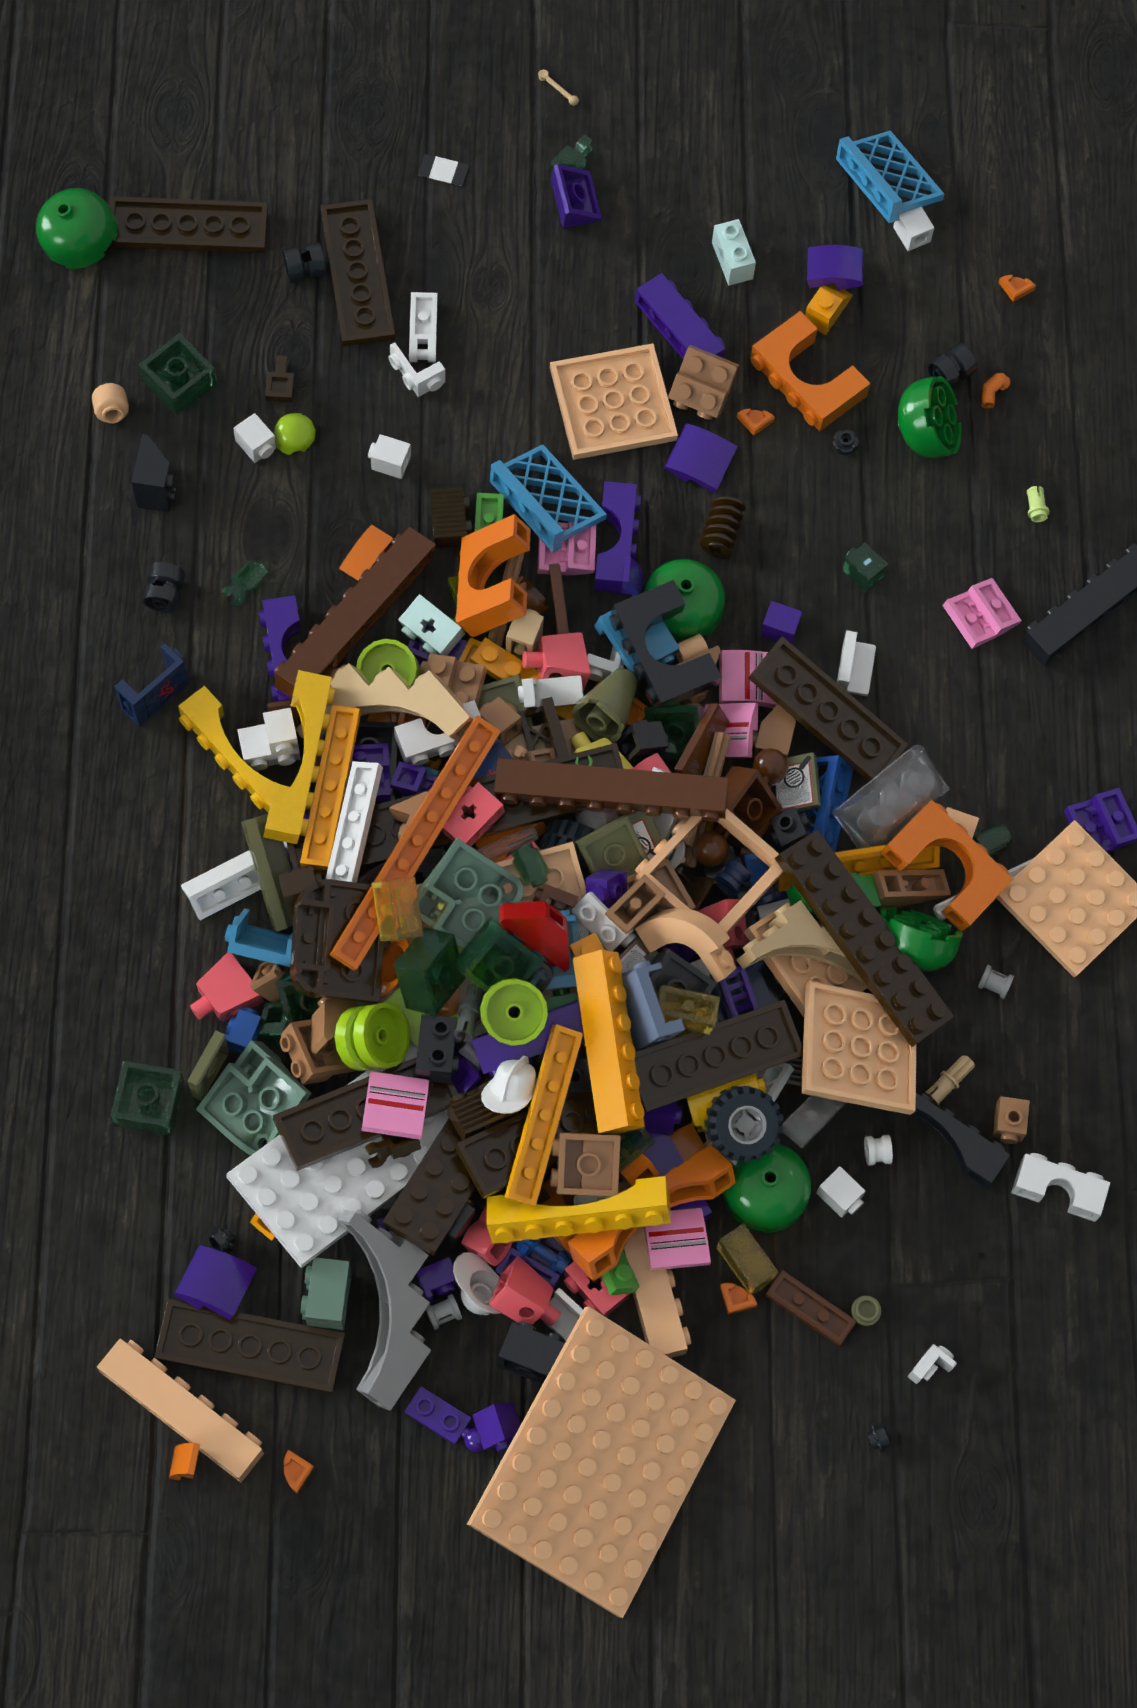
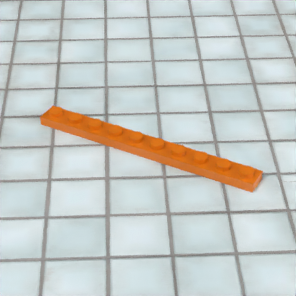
(418, 836)

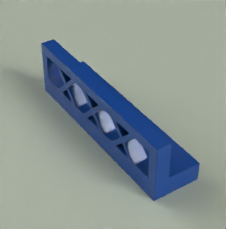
(835, 790)

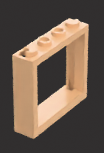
(745, 836)

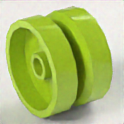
(386, 654)
(529, 1020)
(372, 1037)

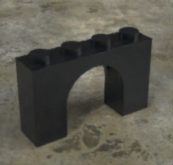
(664, 682)

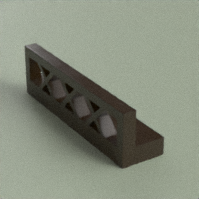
(550, 724)

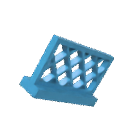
(873, 180)
(527, 503)

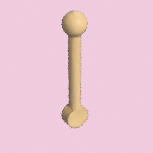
(544, 76)

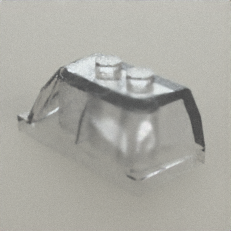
(891, 799)

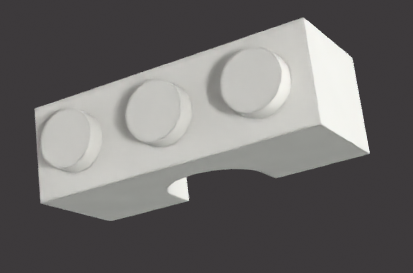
(419, 745)
(1085, 1191)

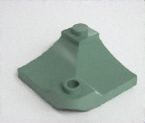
(465, 892)
(249, 1095)

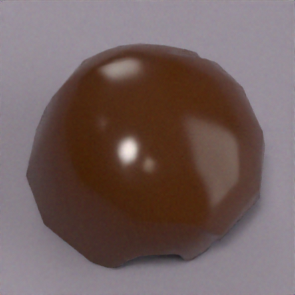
(535, 599)

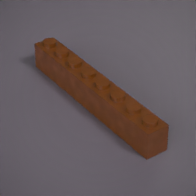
(358, 610)
(611, 789)

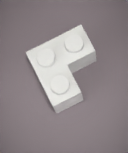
(270, 742)

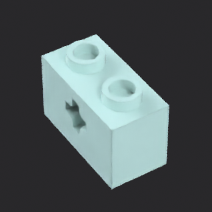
(733, 252)
(424, 613)

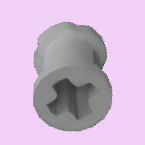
(995, 981)
(443, 1312)

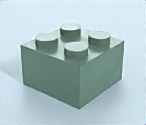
(327, 1295)

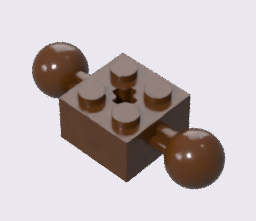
(749, 801)

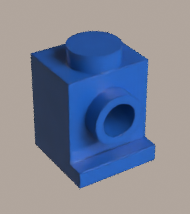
(243, 1029)

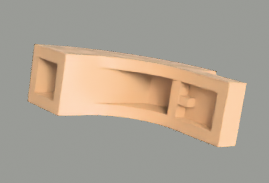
(692, 930)

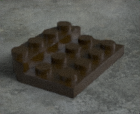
(318, 923)

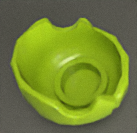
(294, 433)

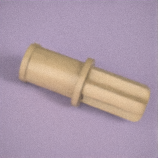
(950, 1079)

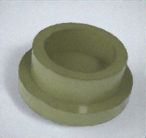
(866, 1310)

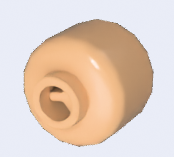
(110, 403)

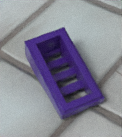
(748, 993)

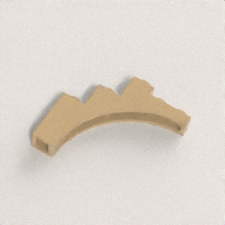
(391, 693)
(796, 934)

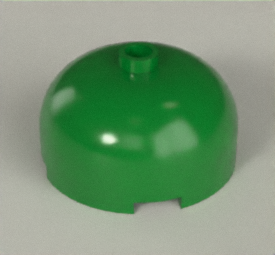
(76, 227)
(926, 418)
(702, 601)
(927, 945)
(765, 1204)

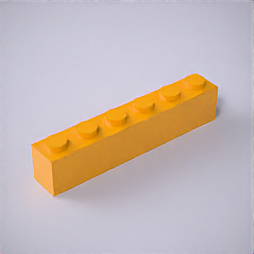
(608, 1042)

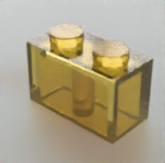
(397, 909)
(694, 1008)
(747, 1259)

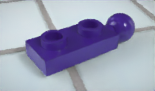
(443, 1419)

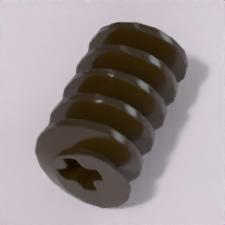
(722, 527)

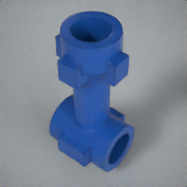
(558, 1261)

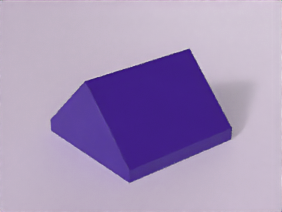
(575, 196)

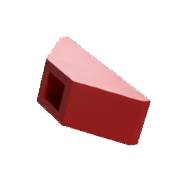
(539, 928)

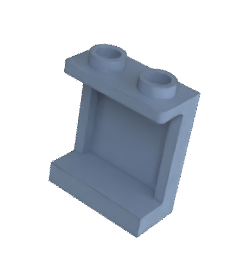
(643, 1008)

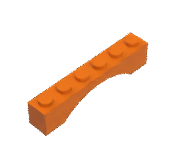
(698, 1178)

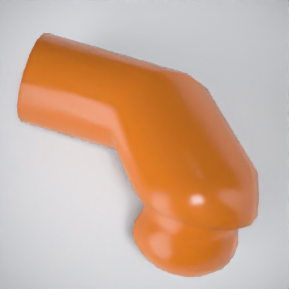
(996, 382)

